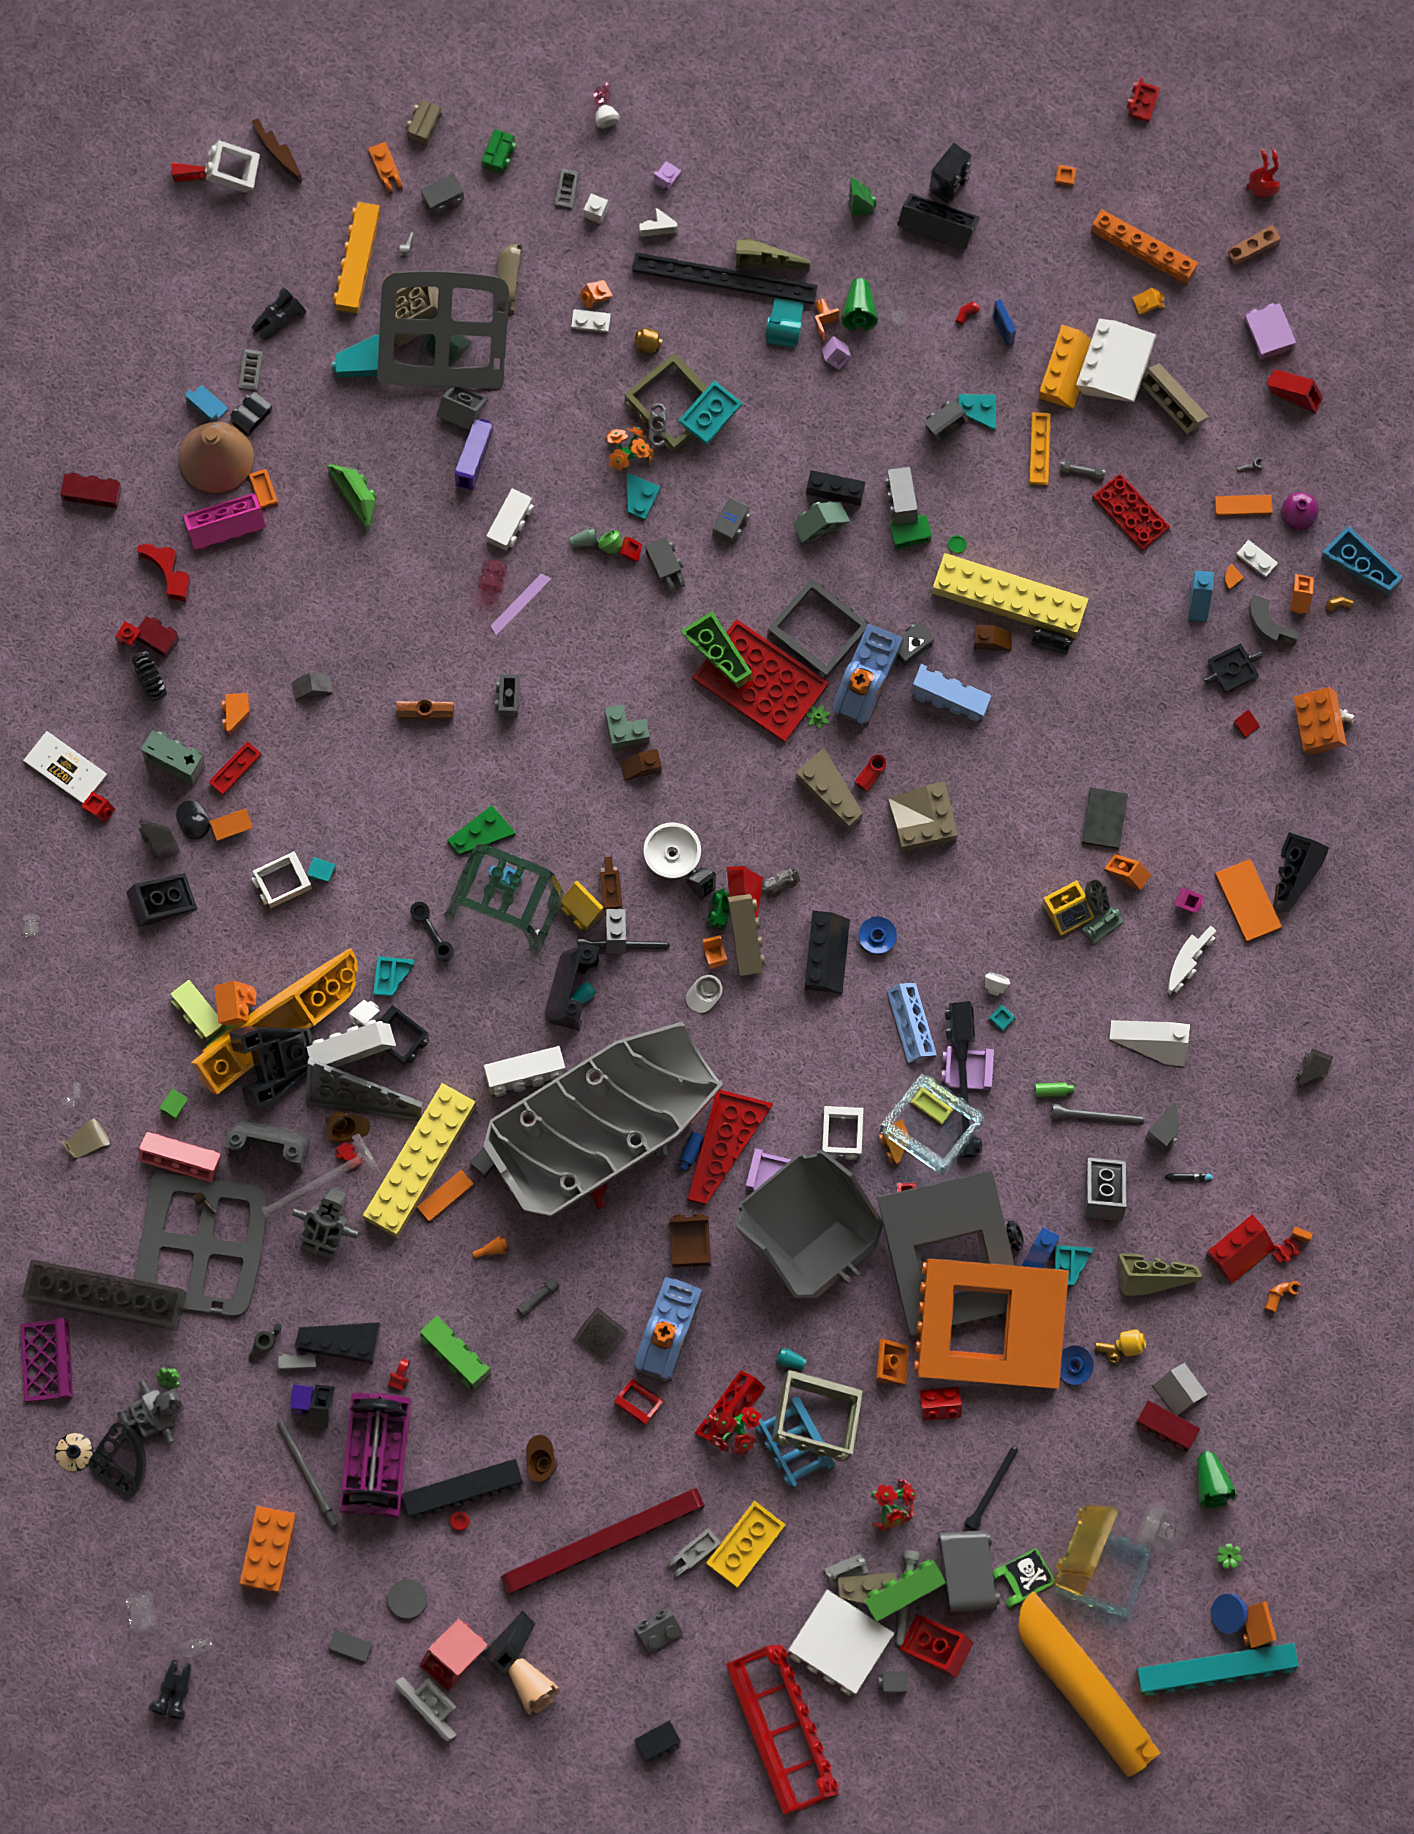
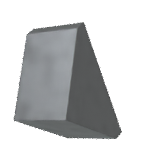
(311, 685)

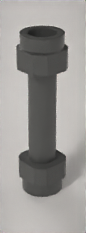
(1067, 467)
(550, 1285)

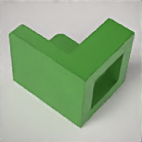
(173, 1104)

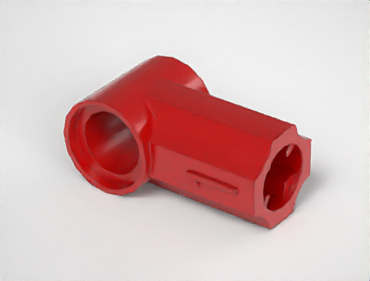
(870, 773)

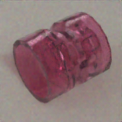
(493, 572)

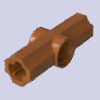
(412, 709)

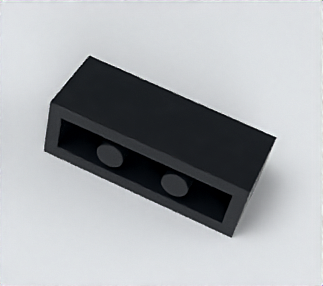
(835, 487)

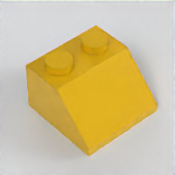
(581, 907)

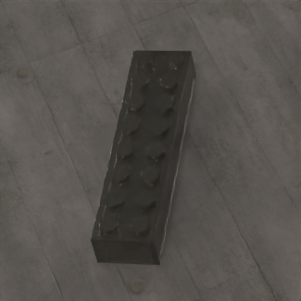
(104, 1295)

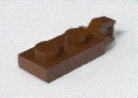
(610, 885)

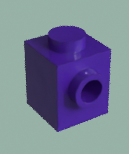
(301, 1399)

